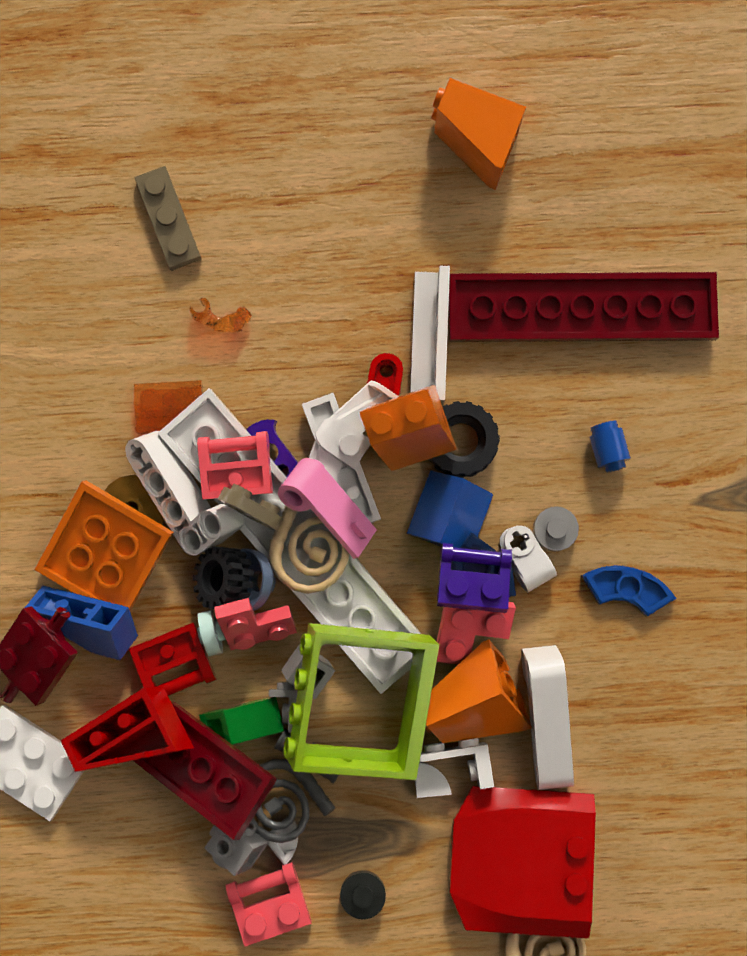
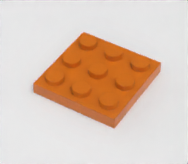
(103, 548)

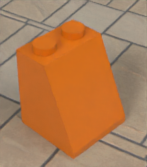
(477, 127)
(408, 428)

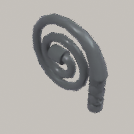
(275, 805)

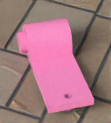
(315, 489)

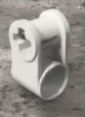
(530, 563)

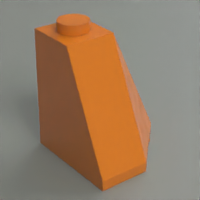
(477, 699)

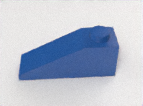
(92, 623)

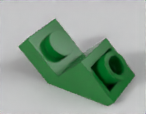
(245, 721)

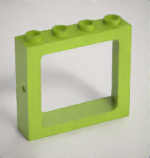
(357, 761)

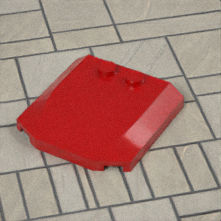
(524, 861)

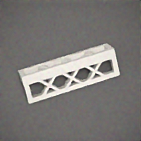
(430, 330)

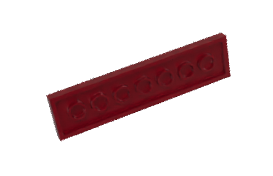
(583, 307)

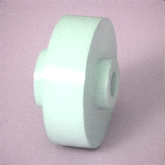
(210, 633)

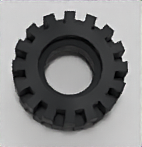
(222, 576)

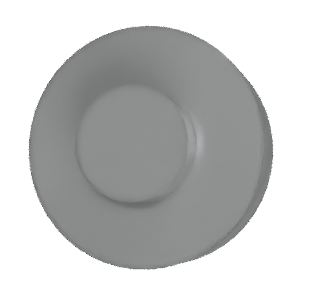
(555, 529)

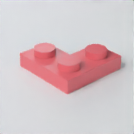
(461, 625)
(245, 628)

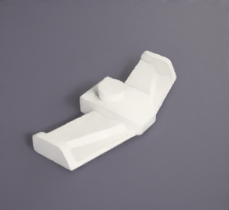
(341, 435)

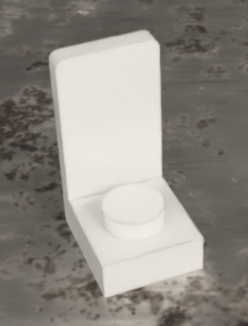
(479, 767)

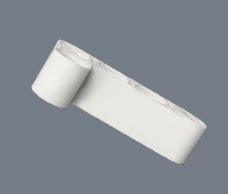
(179, 497)
(549, 716)

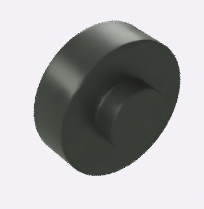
(362, 895)

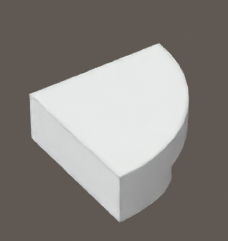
(431, 782)
(285, 850)

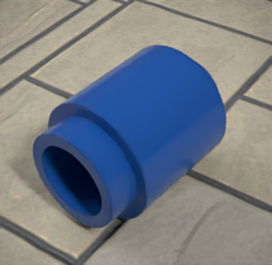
(609, 446)

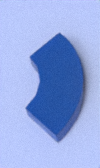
(628, 585)

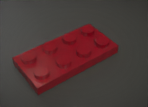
(212, 777)

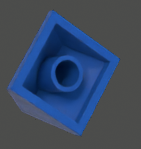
(449, 510)

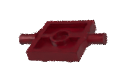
(35, 655)

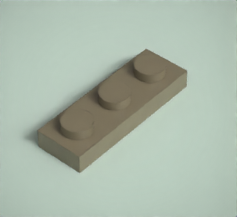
(168, 218)

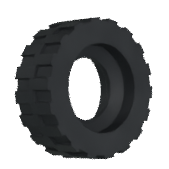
(487, 440)

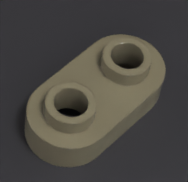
(239, 500)

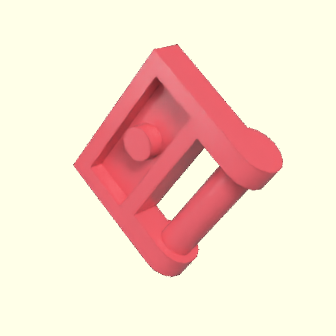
(249, 474)
(272, 915)

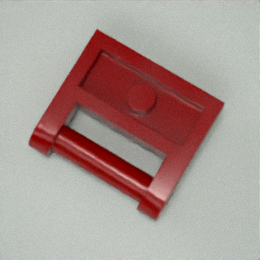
(169, 652)

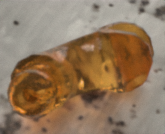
(228, 323)

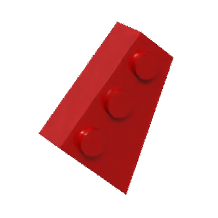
(130, 731)

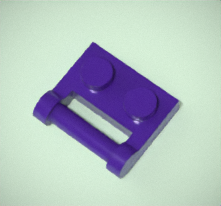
(474, 589)

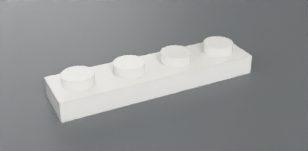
(350, 480)

